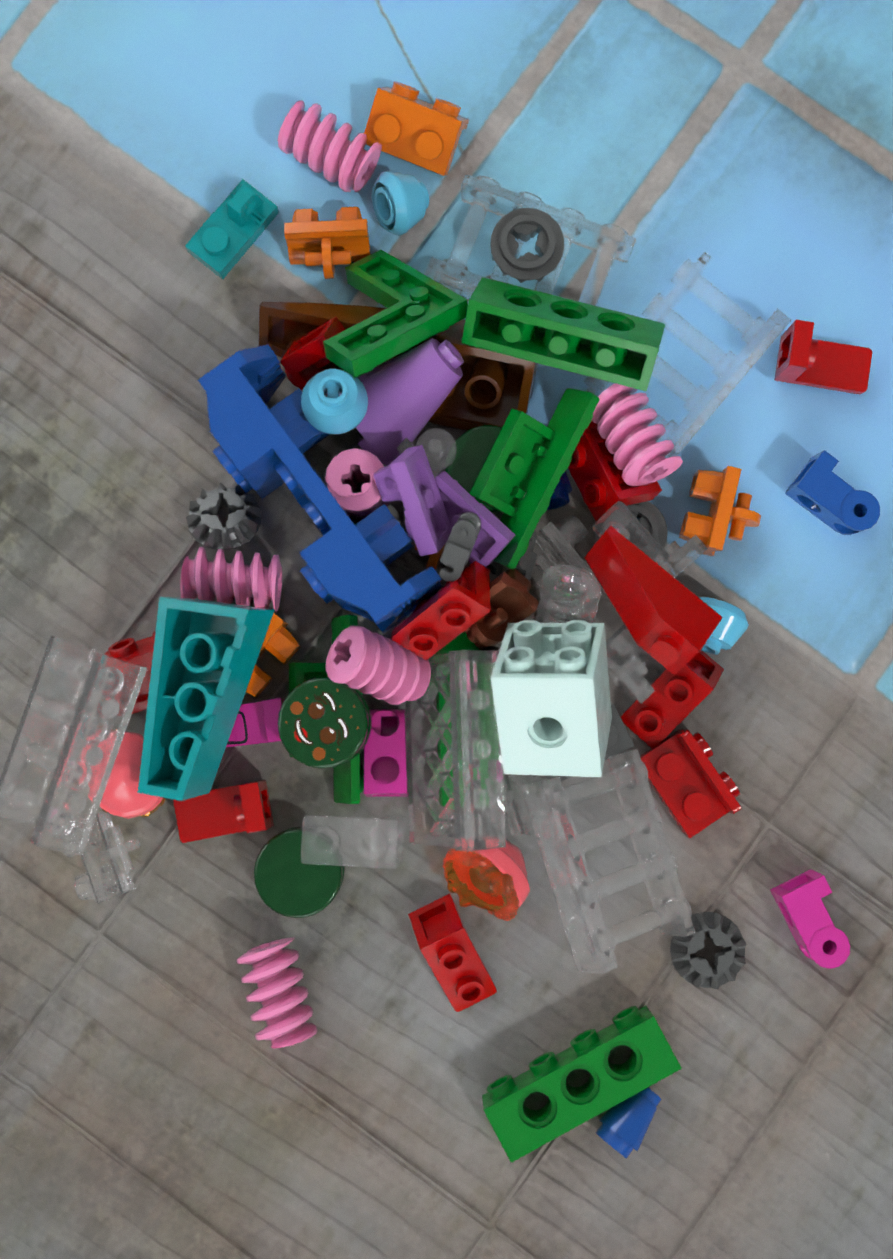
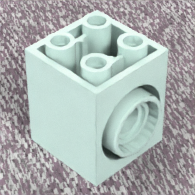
(553, 698)

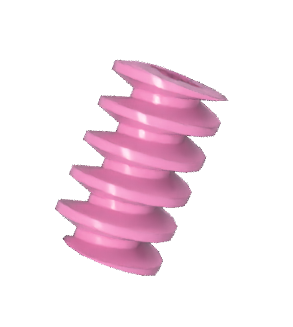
(327, 149)
(631, 438)
(343, 478)
(232, 580)
(377, 666)
(278, 994)

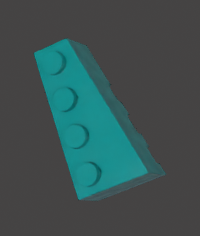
(196, 690)

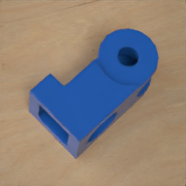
(832, 498)

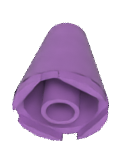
(406, 395)

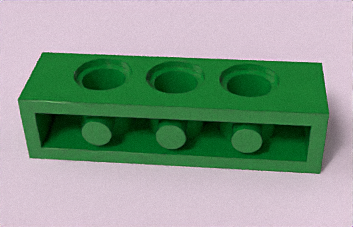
(562, 333)
(567, 1107)

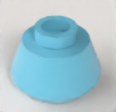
(399, 201)
(334, 413)
(729, 628)

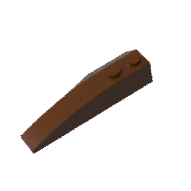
(483, 395)

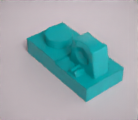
(232, 229)

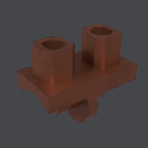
(509, 604)

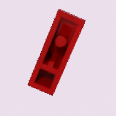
(653, 605)

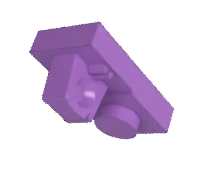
(413, 483)
(493, 533)

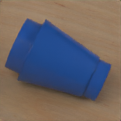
(628, 1122)

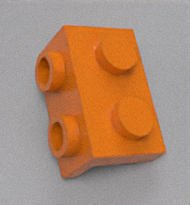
(415, 128)

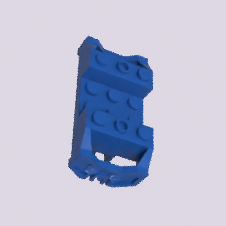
(265, 451)

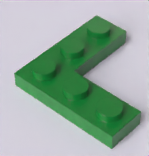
(414, 312)

